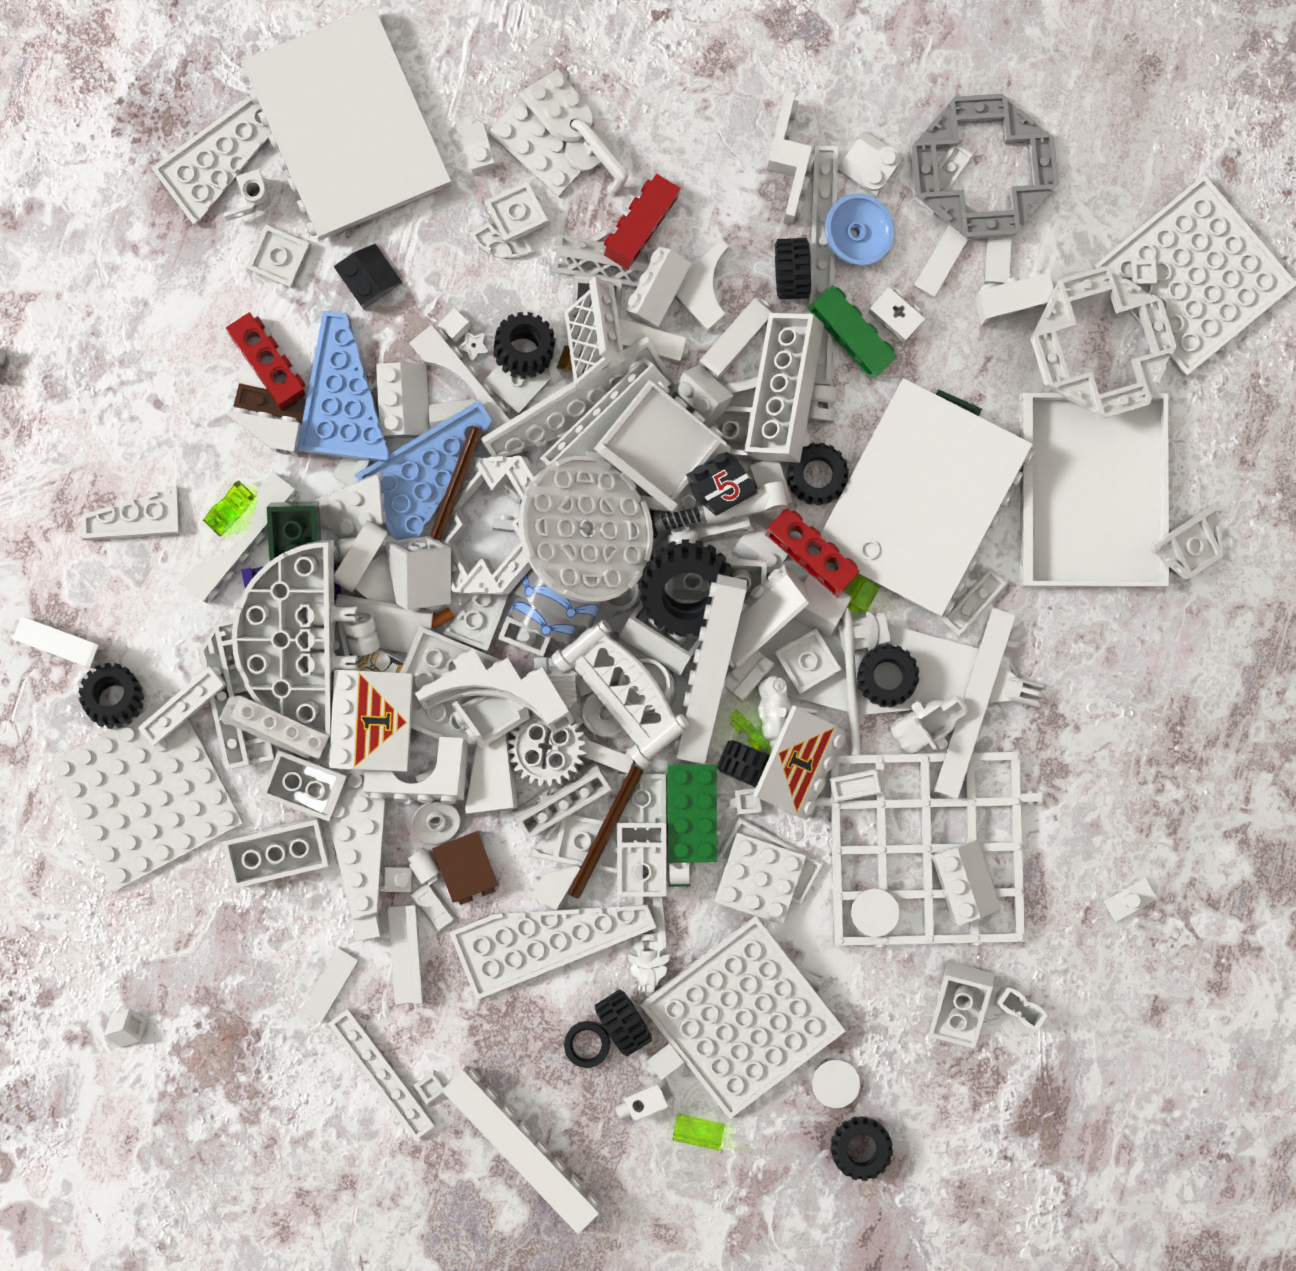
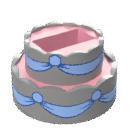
(548, 611)

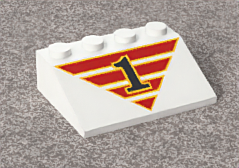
(371, 720)
(800, 763)

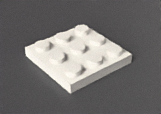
(759, 878)

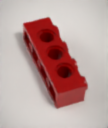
(248, 327)
(815, 565)

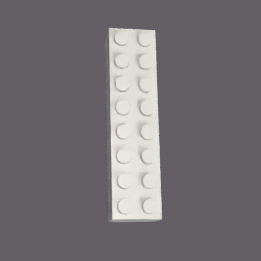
(521, 1149)

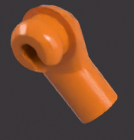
(441, 618)

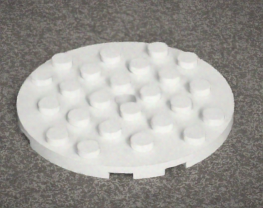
(557, 548)

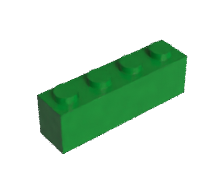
(852, 332)

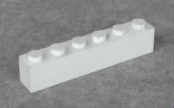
(604, 413)

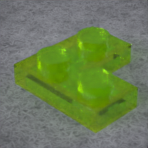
(740, 723)

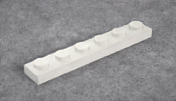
(381, 1074)

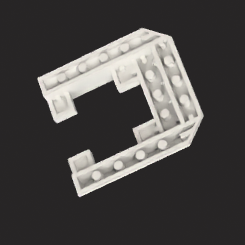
(233, 742)

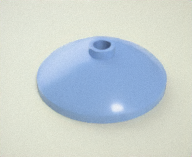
(871, 223)

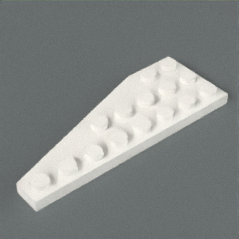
(564, 408)
(525, 944)

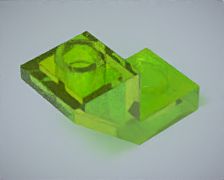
(229, 509)

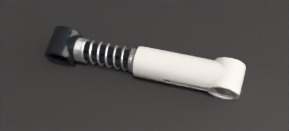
(769, 499)

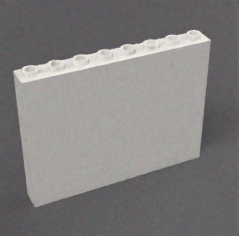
(344, 123)
(1094, 494)
(926, 496)

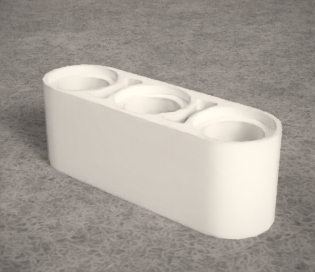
(359, 556)

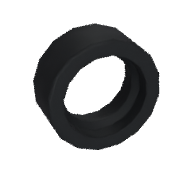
(568, 1044)

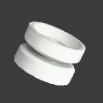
(663, 678)

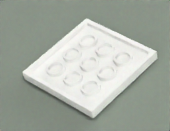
(428, 660)

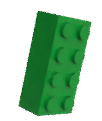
(691, 813)

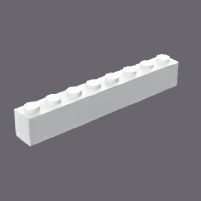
(711, 667)

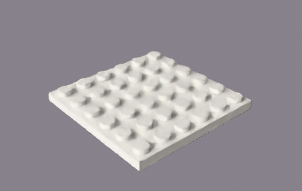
(1208, 271)
(144, 800)
(742, 1017)

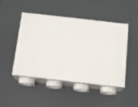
(273, 727)

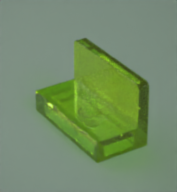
(698, 1132)

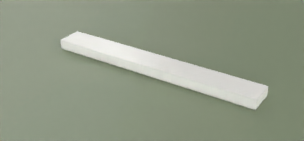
(976, 699)

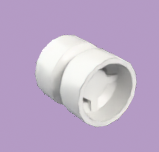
(825, 396)
(361, 635)

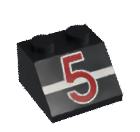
(720, 483)

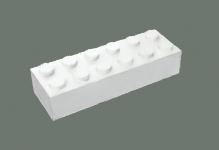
(784, 387)

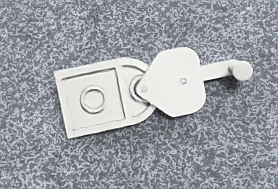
(570, 120)

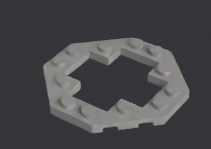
(951, 204)

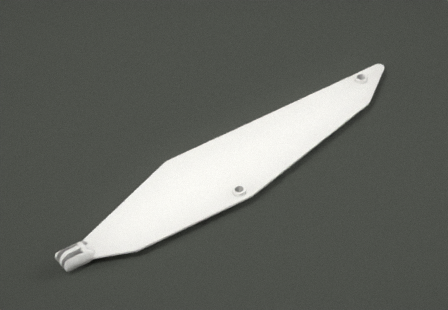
(941, 663)

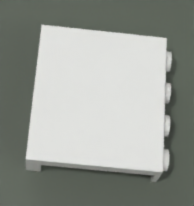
(659, 443)

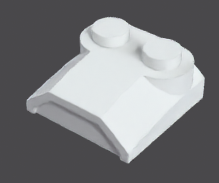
(870, 163)
(758, 546)

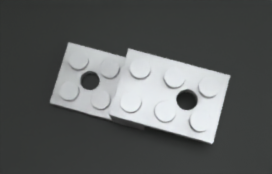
(791, 158)
(642, 839)

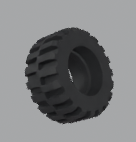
(669, 562)

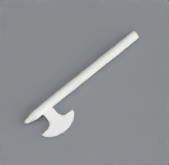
(870, 633)

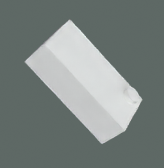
(276, 852)

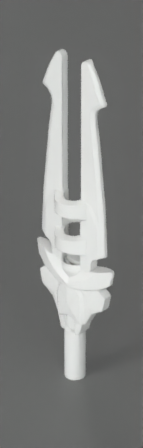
(650, 965)

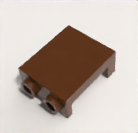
(466, 868)

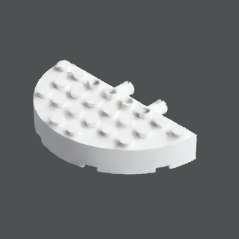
(288, 635)

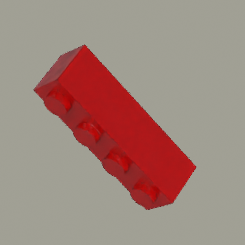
(642, 221)

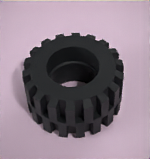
(792, 268)
(527, 328)
(839, 474)
(893, 655)
(101, 680)
(742, 762)
(623, 1023)
(866, 1169)

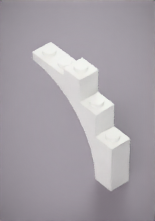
(501, 681)

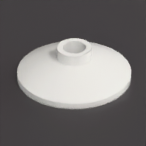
(436, 830)

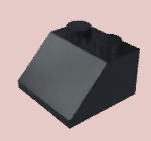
(368, 275)

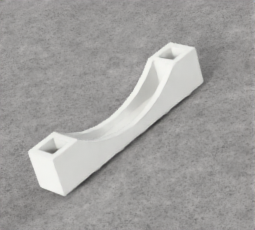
(435, 352)
(208, 577)

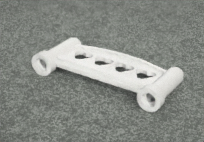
(582, 656)

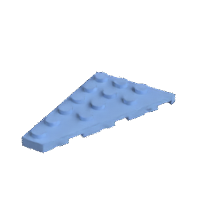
(339, 402)
(422, 471)

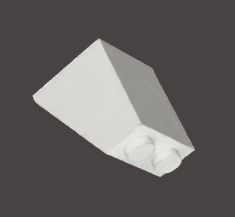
(420, 572)

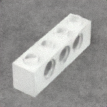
(561, 800)

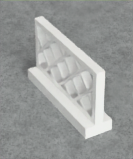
(605, 328)

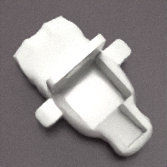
(774, 707)
(928, 724)

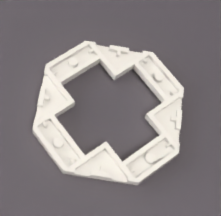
(1060, 316)
(483, 577)

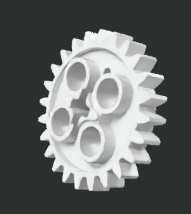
(525, 745)

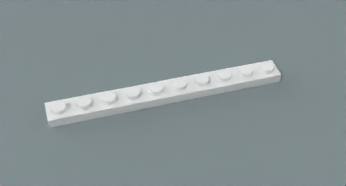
(822, 257)

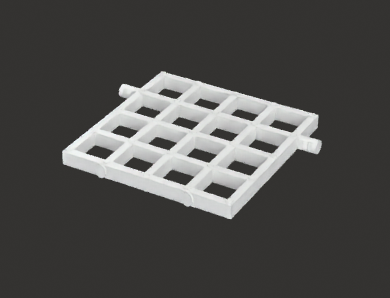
(926, 847)

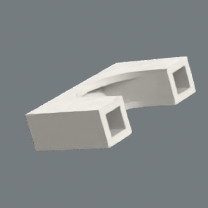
(444, 784)

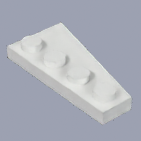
(140, 517)

